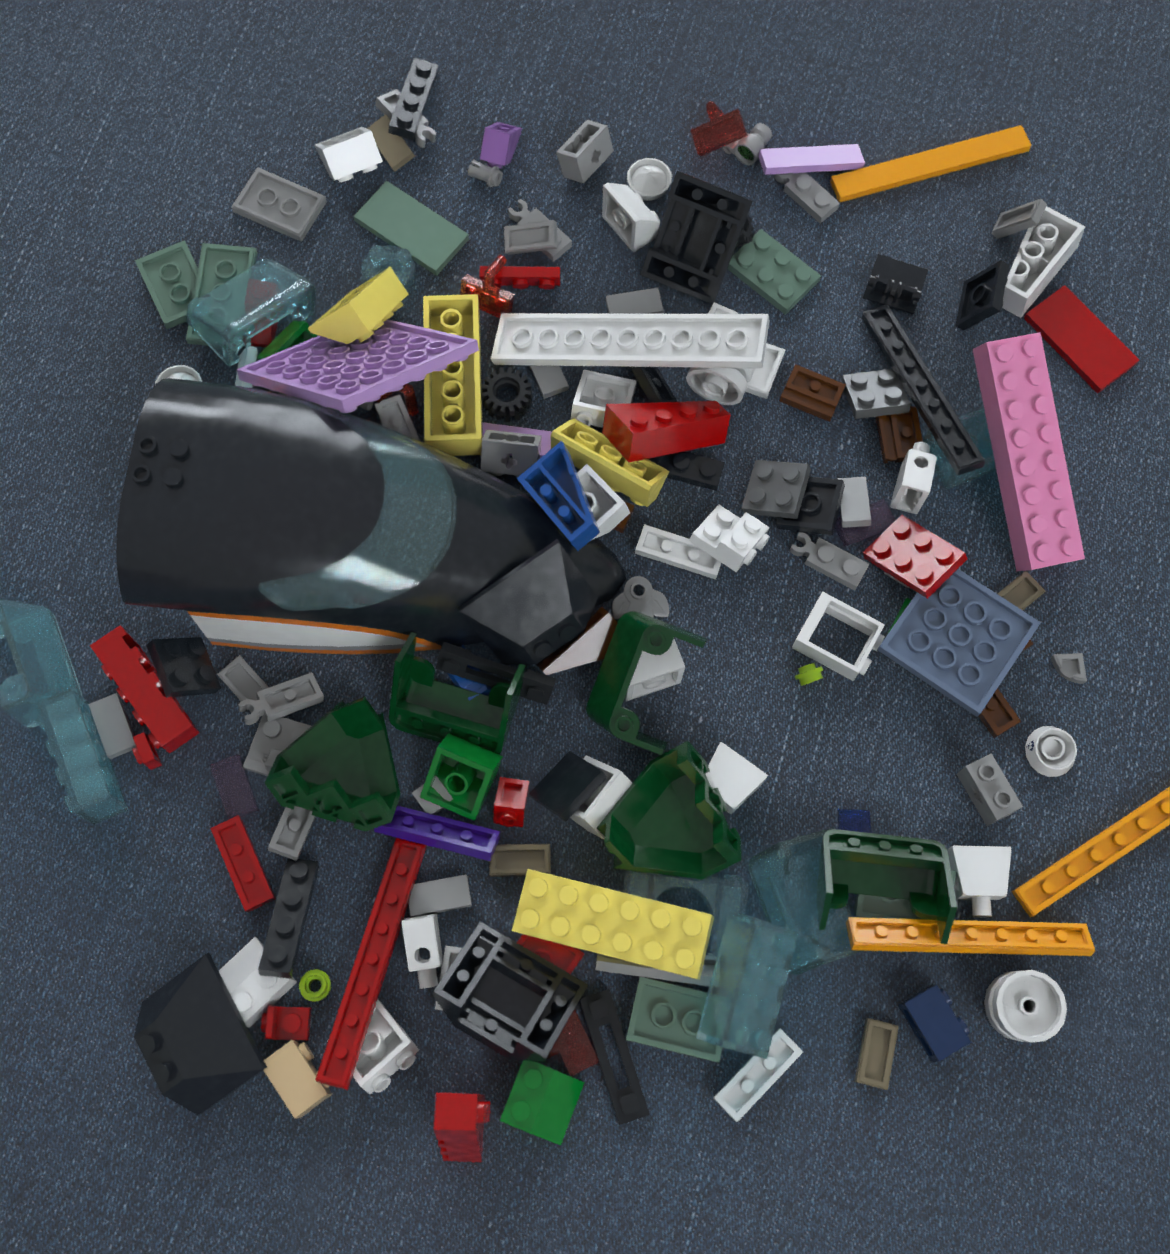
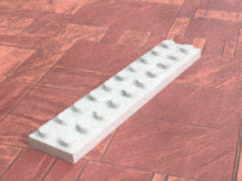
(631, 340)

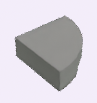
(1070, 667)

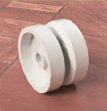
(720, 384)
(1045, 1006)

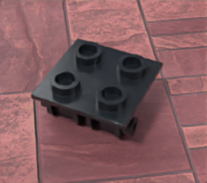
(895, 284)

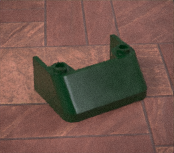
(632, 635)
(437, 708)
(886, 868)

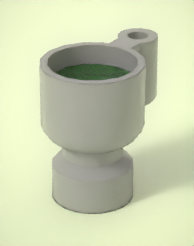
(748, 148)

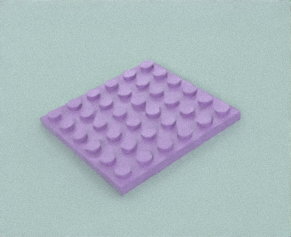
(358, 372)

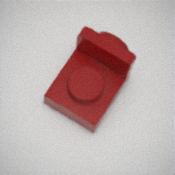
(510, 802)
(286, 1023)

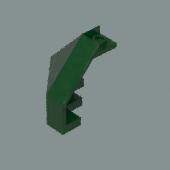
(340, 768)
(672, 820)

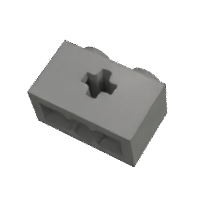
(585, 151)
(498, 446)
(989, 789)

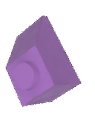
(499, 144)

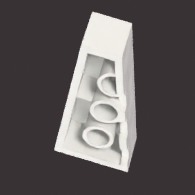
(1040, 259)

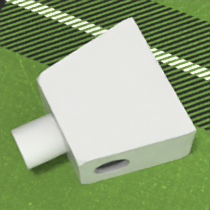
(914, 479)
(733, 777)
(980, 875)
(423, 933)

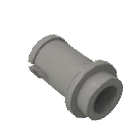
(485, 173)

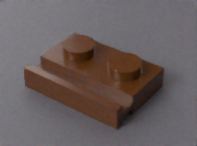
(812, 392)
(898, 434)

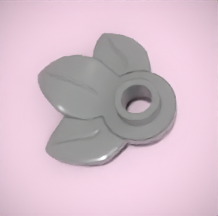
(649, 603)

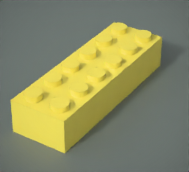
(455, 393)
(613, 924)

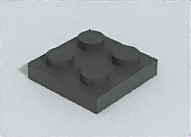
(875, 393)
(776, 489)

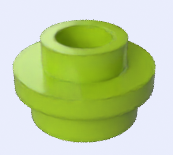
(809, 674)
(308, 978)

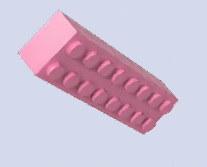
(1028, 452)

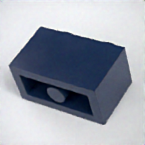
(935, 1023)

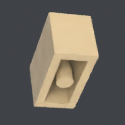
(295, 1077)

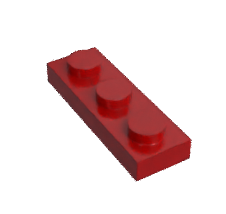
(522, 276)
(243, 863)

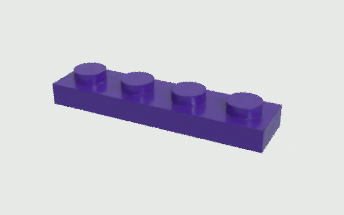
(442, 833)

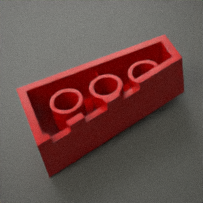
(664, 427)
(141, 687)
(460, 1125)

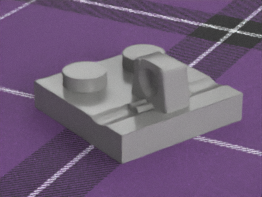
(271, 740)

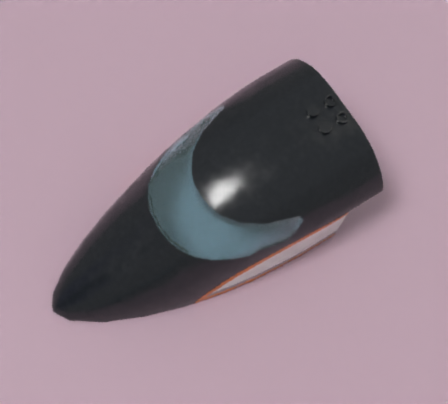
(317, 526)

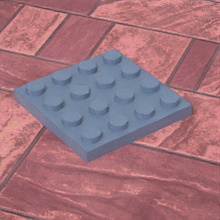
(960, 640)

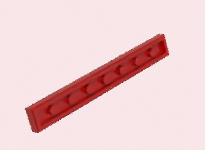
(370, 965)

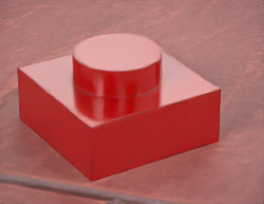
(146, 752)

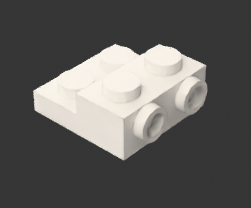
(595, 392)
(731, 538)
(383, 1051)

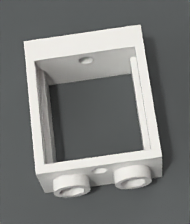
(853, 618)

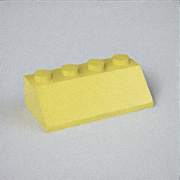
(362, 309)
(636, 479)

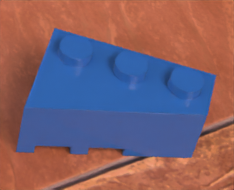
(560, 495)

